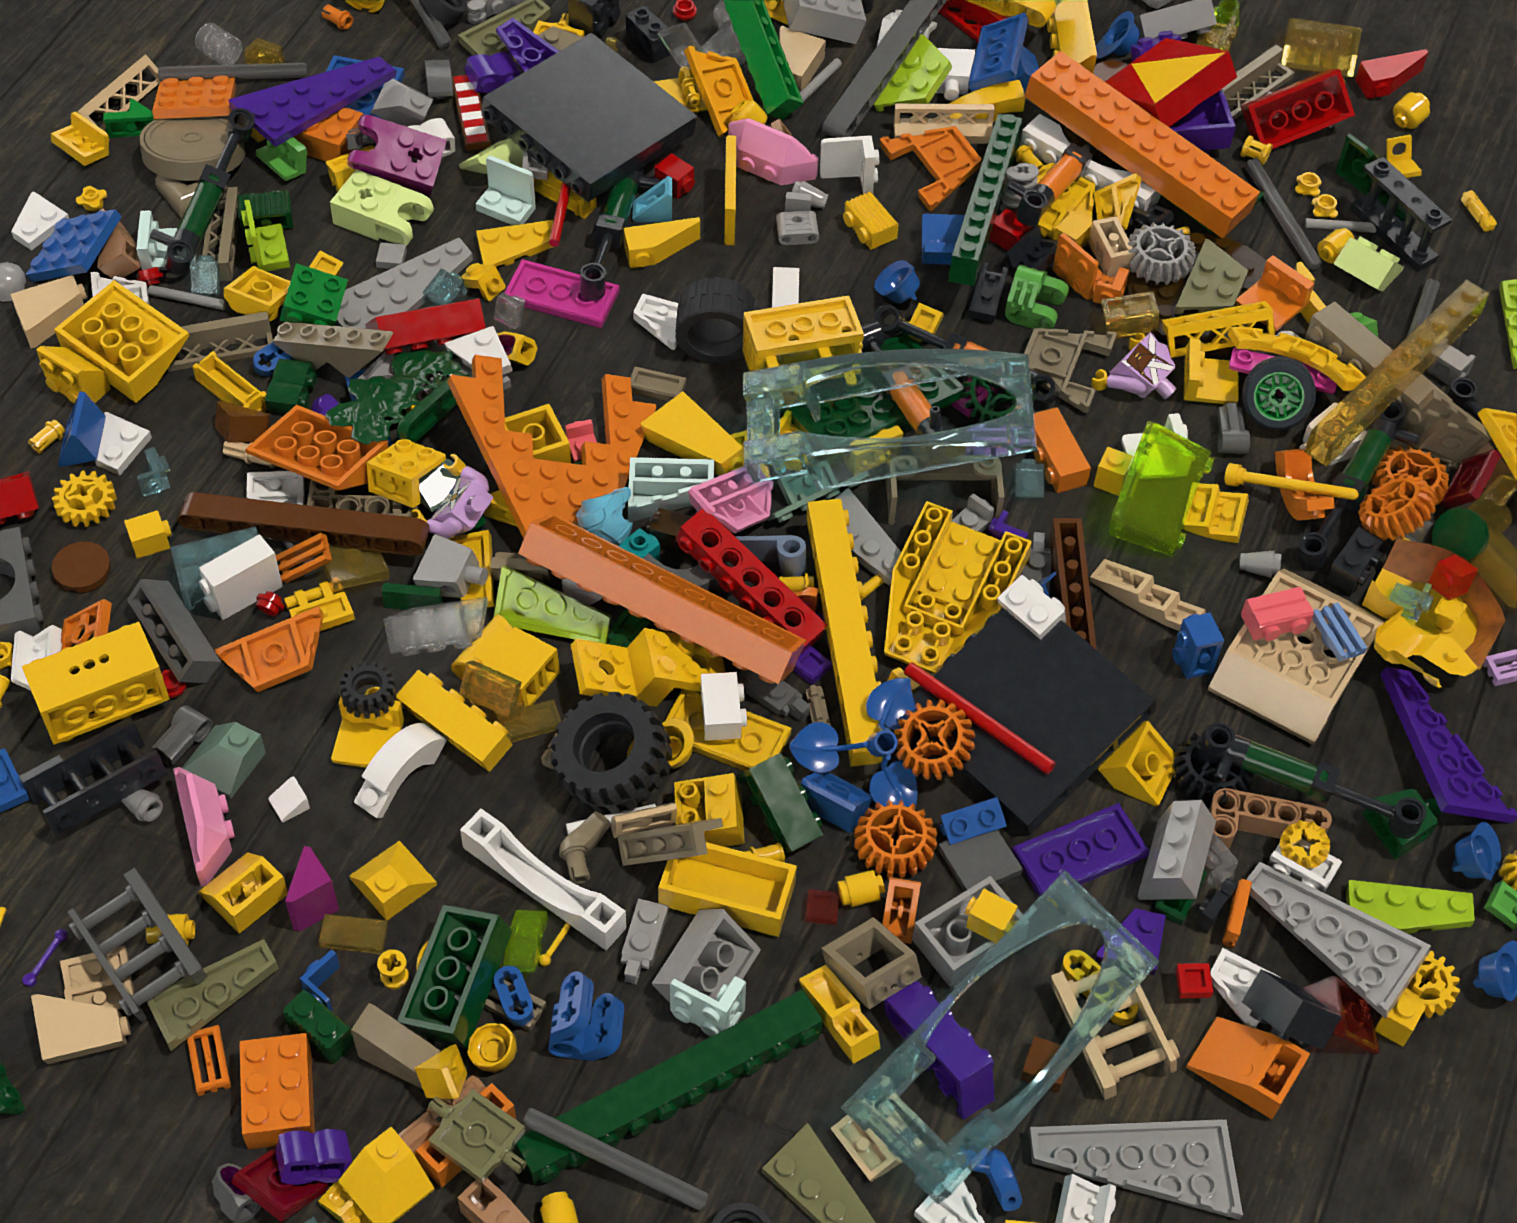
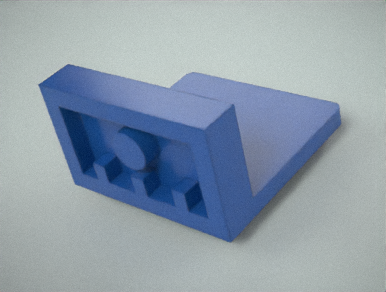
(939, 237)

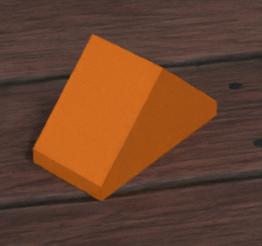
(901, 908)

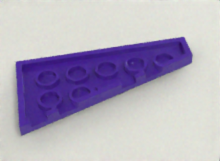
(299, 104)
(1445, 759)

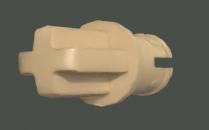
(237, 450)

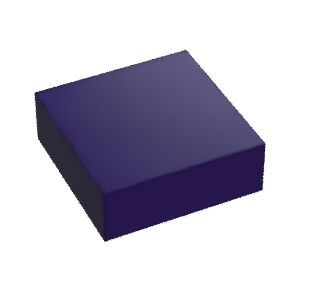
(812, 665)

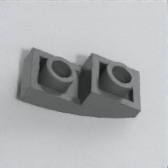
(438, 78)

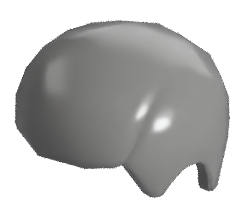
(11, 280)

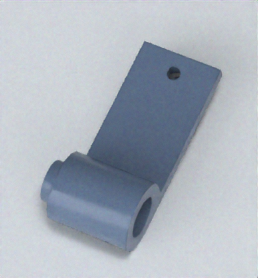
(786, 549)

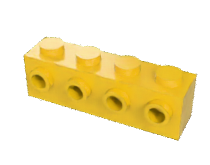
(452, 718)

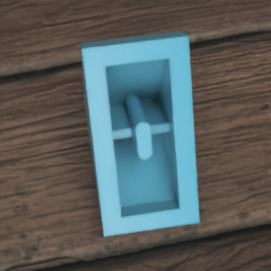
(655, 203)

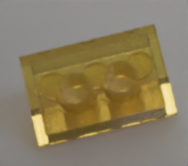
(1320, 46)

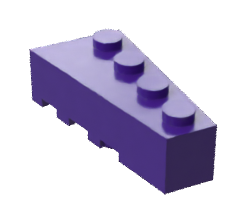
(959, 1062)

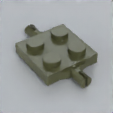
(477, 1135)

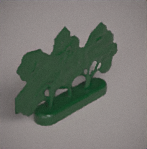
(387, 397)

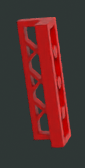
(970, 12)

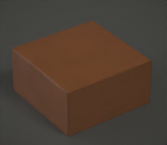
(1038, 1057)

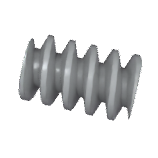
(1025, 175)

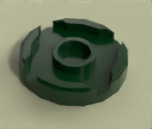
(1461, 532)

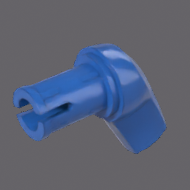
(1001, 1178)

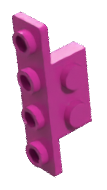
(1245, 360)

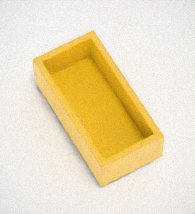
(745, 885)

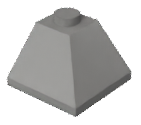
(401, 104)

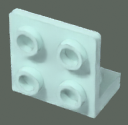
(509, 192)
(149, 251)
(709, 1014)

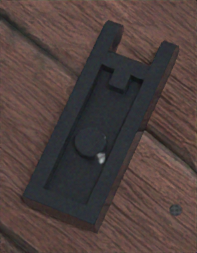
(987, 294)

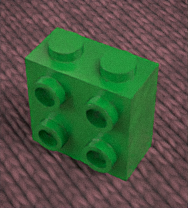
(313, 297)

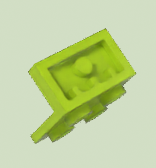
(268, 243)

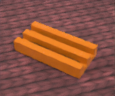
(301, 553)
(1236, 913)
(213, 1084)

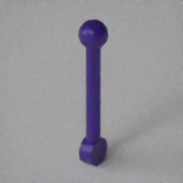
(30, 979)

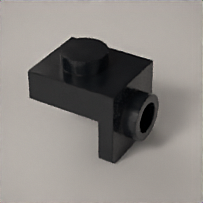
(1153, 214)

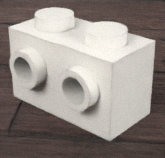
(721, 706)

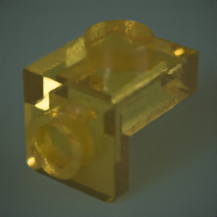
(263, 52)

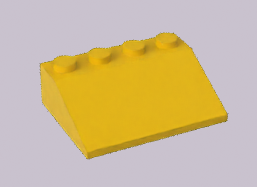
(123, 339)

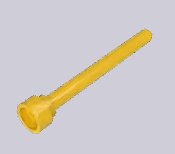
(1237, 475)

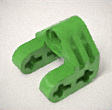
(1027, 288)

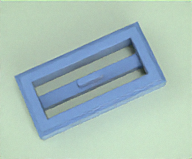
(1343, 630)

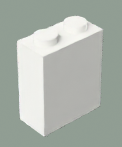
(239, 576)

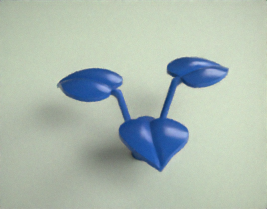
(817, 743)

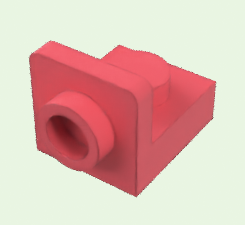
(577, 434)

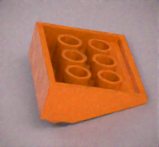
(316, 450)

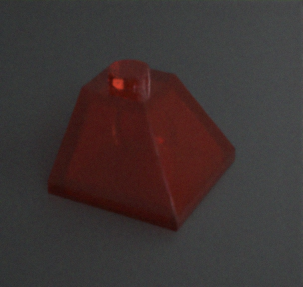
(1356, 1014)

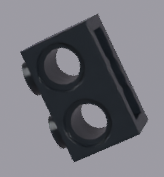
(643, 30)

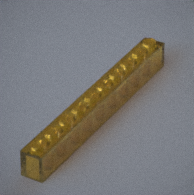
(1395, 373)

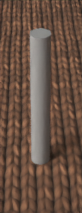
(820, 79)
(1337, 224)
(187, 297)

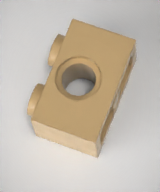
(1110, 245)

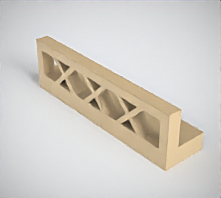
(119, 84)
(974, 130)

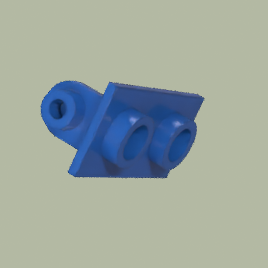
(972, 821)

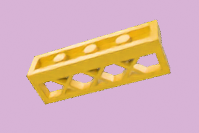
(1215, 320)

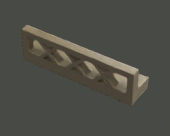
(1257, 72)
(228, 236)
(220, 334)
(666, 842)

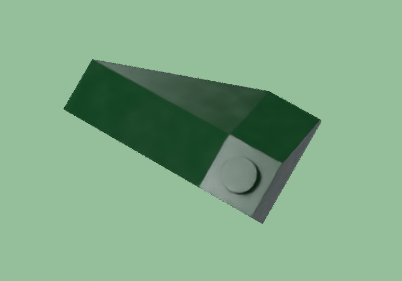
(1350, 167)

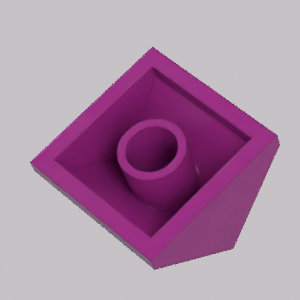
(310, 892)

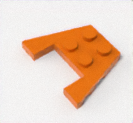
(945, 156)

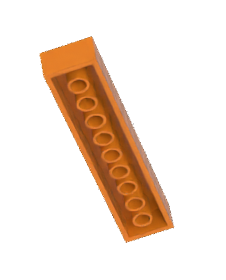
(1141, 144)
(662, 598)

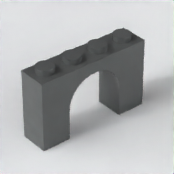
(19, 606)

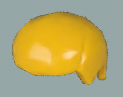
(492, 1047)

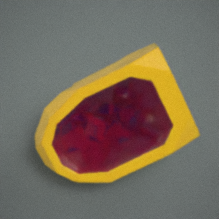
(518, 347)

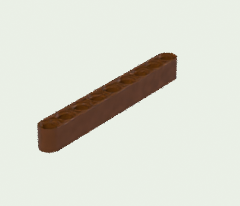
(301, 522)

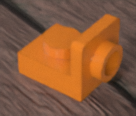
(1114, 288)

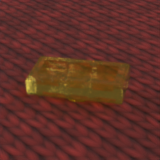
(531, 721)
(353, 933)

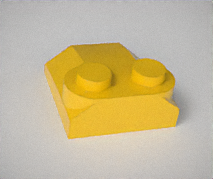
(257, 293)

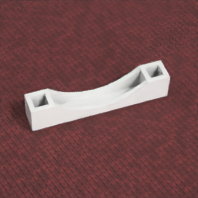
(1049, 144)
(581, 908)

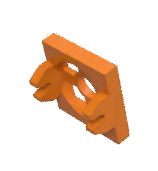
(94, 620)

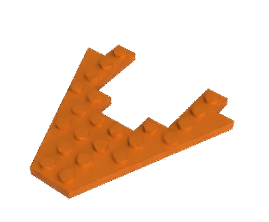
(546, 486)

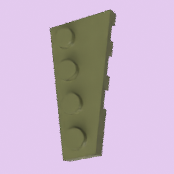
(483, 37)
(190, 1006)
(814, 1181)

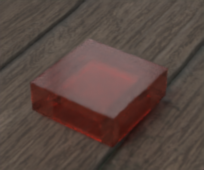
(822, 907)

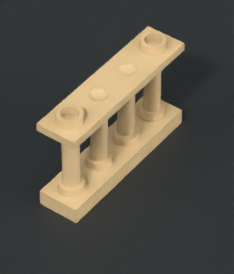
(1108, 1075)

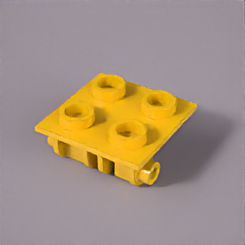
(684, 90)

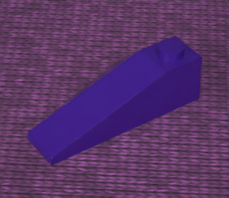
(524, 44)

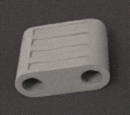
(797, 227)

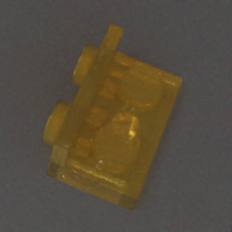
(1131, 314)
(491, 689)

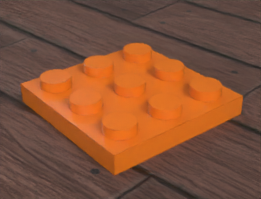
(194, 97)

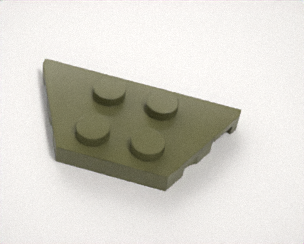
(1212, 282)

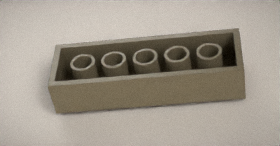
(1357, 345)

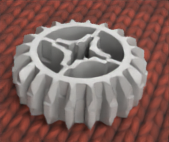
(1161, 247)

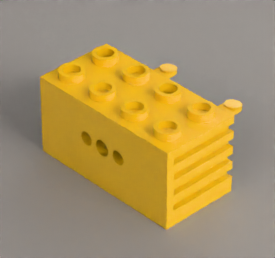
(801, 333)
(100, 676)

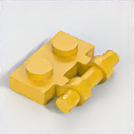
(334, 607)

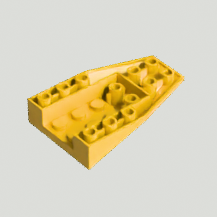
(947, 587)

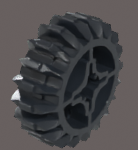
(1204, 784)

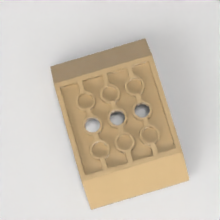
(1291, 680)

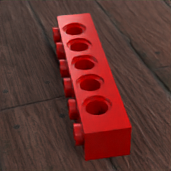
(747, 567)

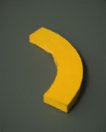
(1318, 357)

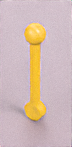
(545, 958)

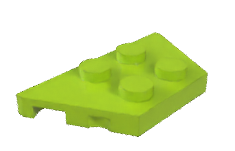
(916, 77)

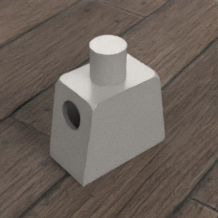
(449, 567)

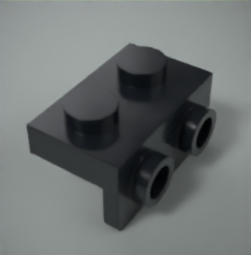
(1032, 252)

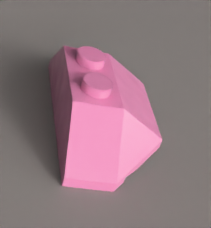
(772, 153)
(734, 499)
(205, 823)

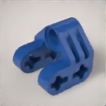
(570, 1030)

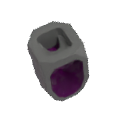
(232, 1200)

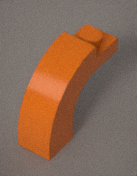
(1300, 505)

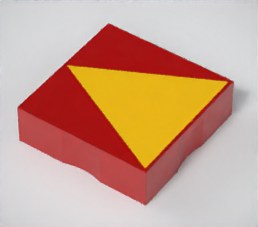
(1174, 78)

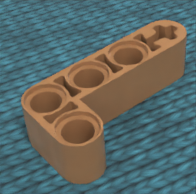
(1269, 816)

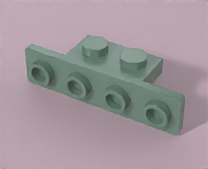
(799, 491)

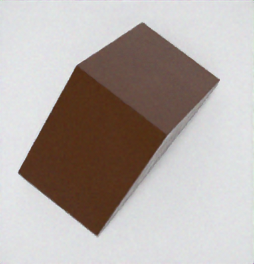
(240, 423)

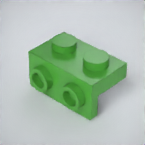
(286, 159)

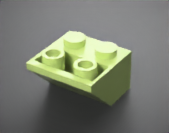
(1365, 263)

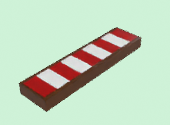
(469, 111)

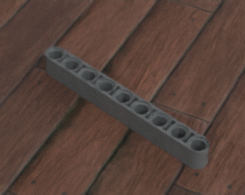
(880, 67)

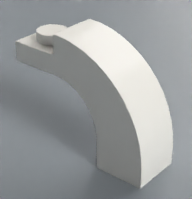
(394, 762)

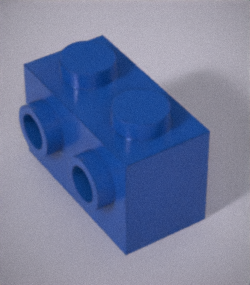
(1197, 645)

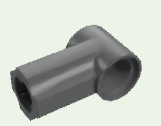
(1232, 433)
(186, 728)

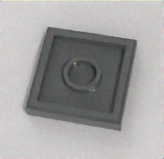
(980, 858)

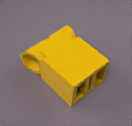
(514, 655)

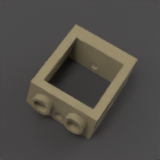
(862, 943)

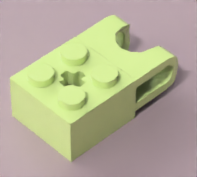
(379, 208)

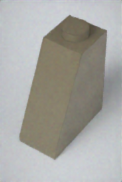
(390, 1044)

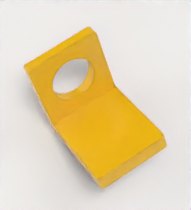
(1402, 161)

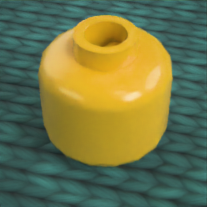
(750, 110)
(1411, 110)

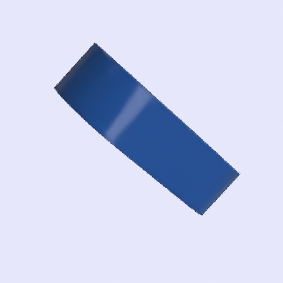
(267, 353)
(520, 993)

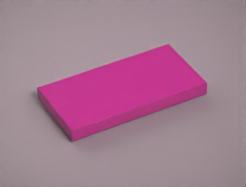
(559, 294)

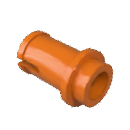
(341, 18)

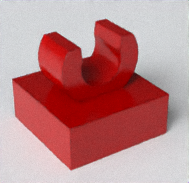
(1194, 980)

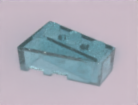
(192, 555)

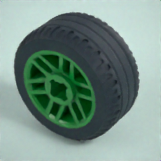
(1264, 404)

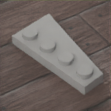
(871, 543)

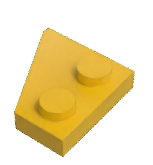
(1118, 199)

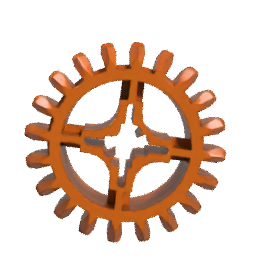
(1413, 463)
(1397, 507)
(918, 757)
(874, 834)

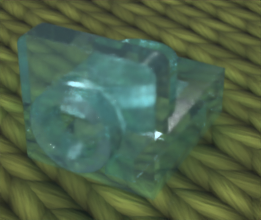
(205, 275)
(444, 287)
(1412, 600)

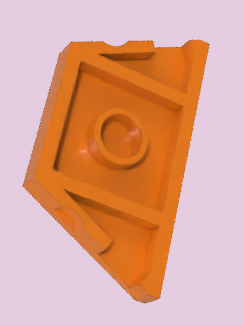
(276, 651)

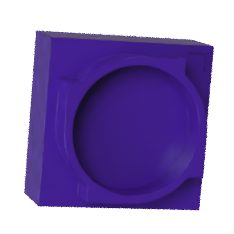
(1208, 124)

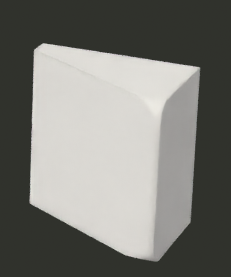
(289, 800)

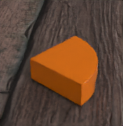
(809, 597)

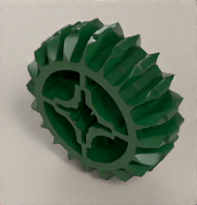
(992, 402)

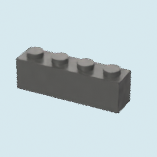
(173, 631)

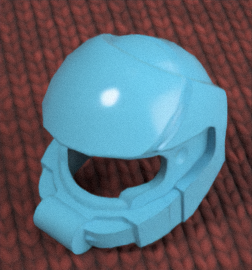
(604, 516)

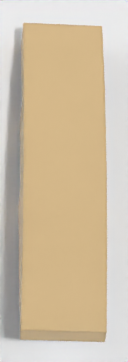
(1140, 593)

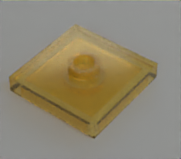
(354, 567)

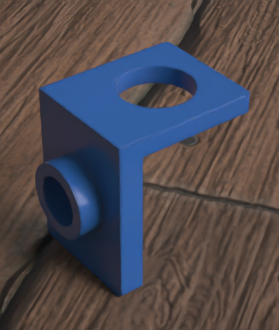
(319, 972)

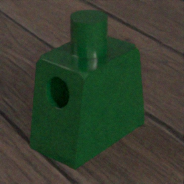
(1397, 846)

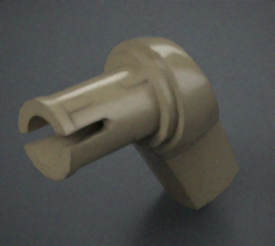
(581, 842)

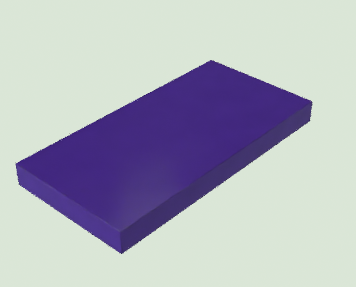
(1082, 848)

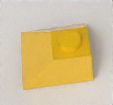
(1141, 766)
(393, 880)
(386, 1179)

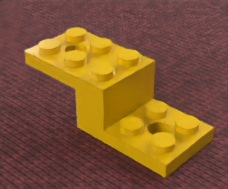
(646, 668)

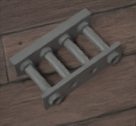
(168, 941)

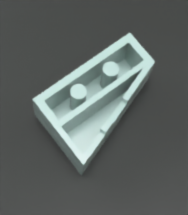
(664, 483)

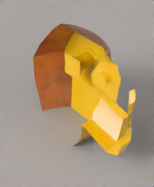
(1451, 634)

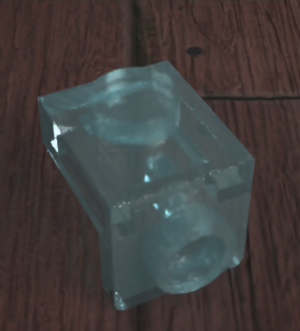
(156, 478)
(1029, 479)

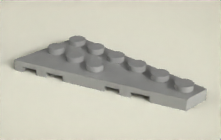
(400, 286)
(1356, 946)
(1160, 1159)

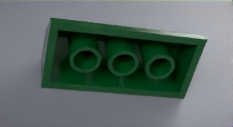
(455, 975)

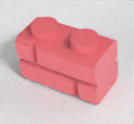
(1277, 614)

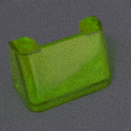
(1159, 490)

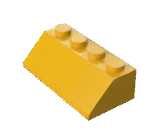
(1073, 32)

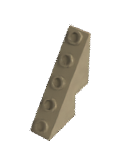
(342, 347)

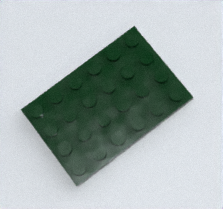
(873, 412)

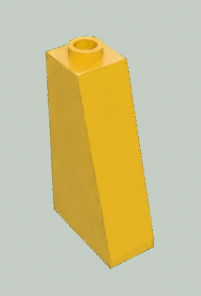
(692, 434)

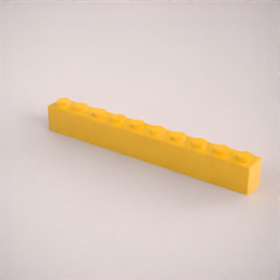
(845, 620)

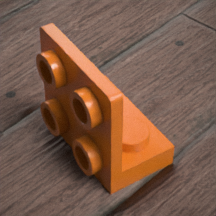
(1077, 267)
(1282, 289)

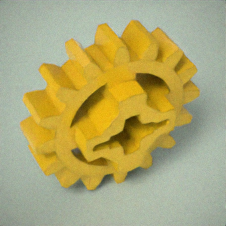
(84, 498)
(1440, 989)

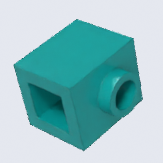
(641, 544)

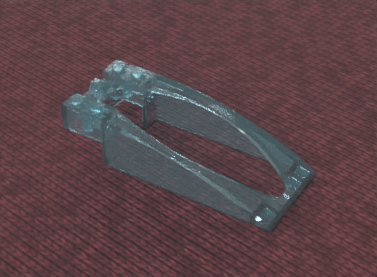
(853, 460)
(945, 1166)

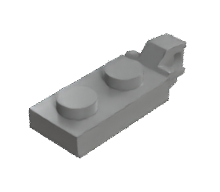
(643, 938)

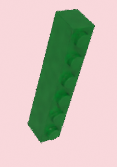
(764, 57)

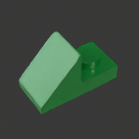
(129, 122)

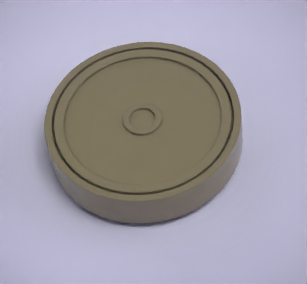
(185, 145)

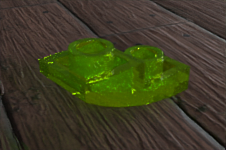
(525, 941)

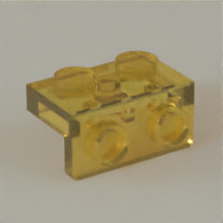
(1220, 35)

